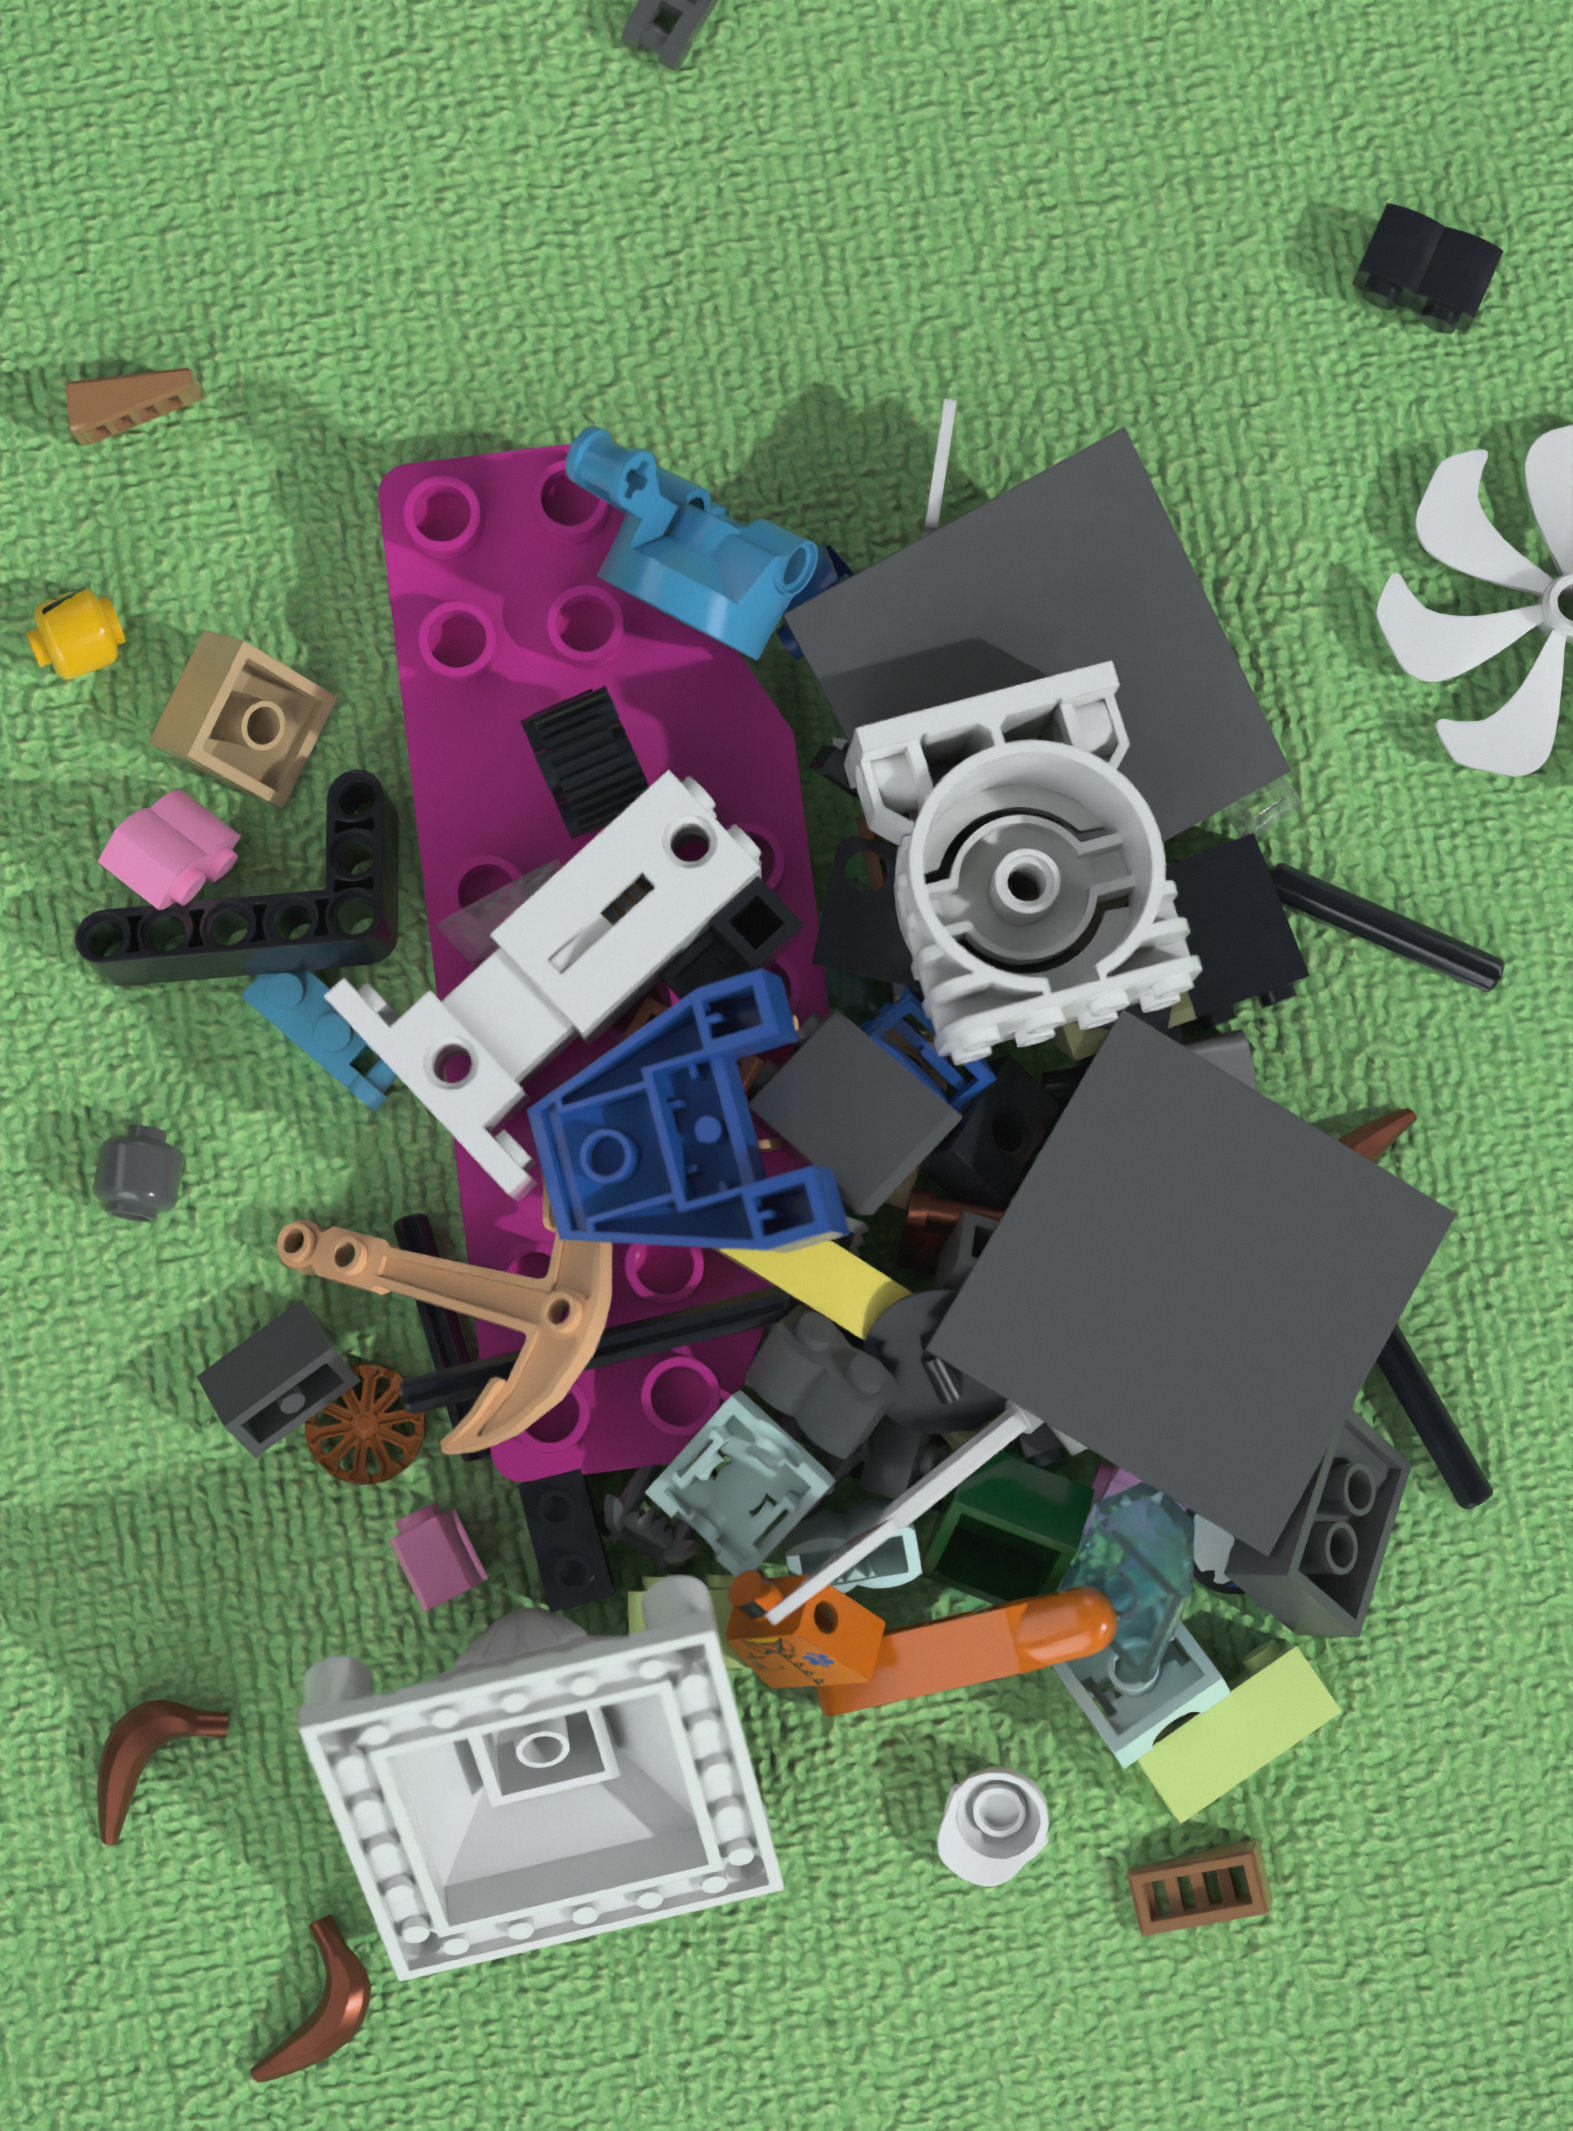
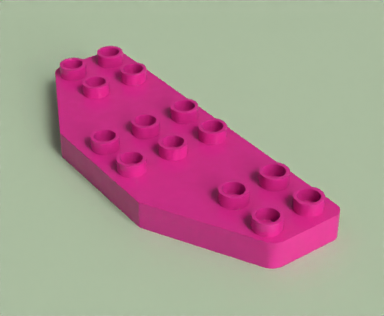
(493, 624)

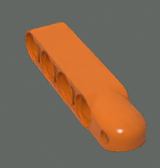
(980, 1647)

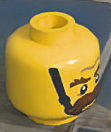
(76, 633)

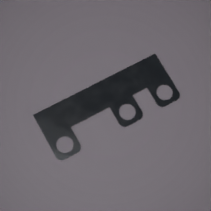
(864, 937)

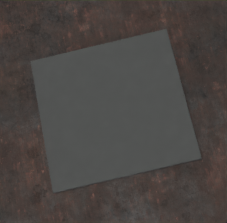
(1041, 586)
(1192, 1282)

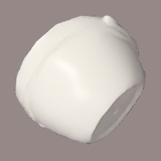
(992, 1825)

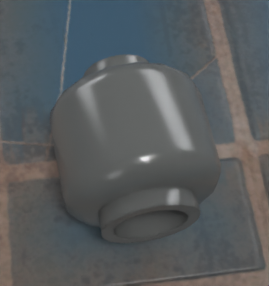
(138, 1174)

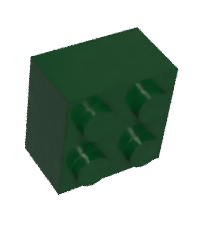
(1007, 1531)

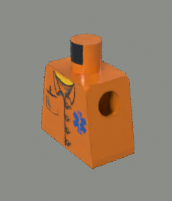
(815, 1645)

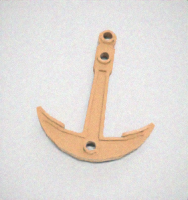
(552, 1351)

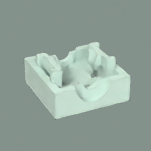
(761, 1465)
(1147, 1706)

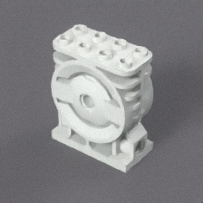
(1136, 949)

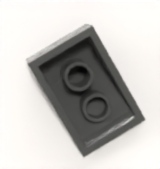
(1334, 1541)

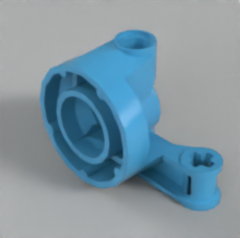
(689, 552)

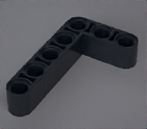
(270, 917)

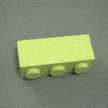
(1266, 1714)

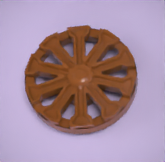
(367, 1426)

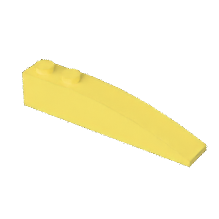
(827, 1282)

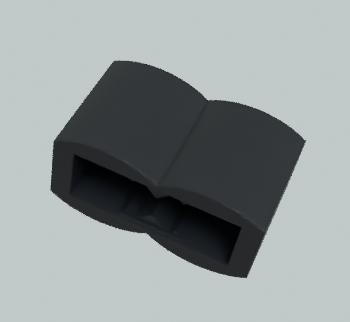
(1426, 269)

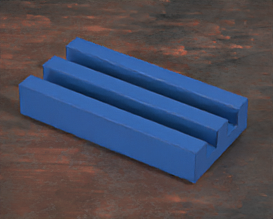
(894, 1016)

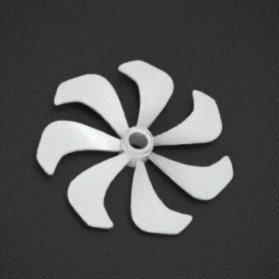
(1445, 646)

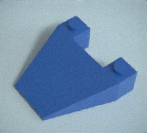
(663, 1139)

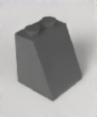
(849, 1110)

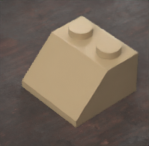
(243, 718)

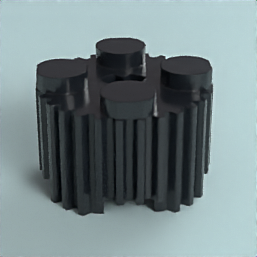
(586, 760)

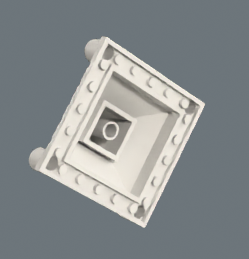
(543, 1784)

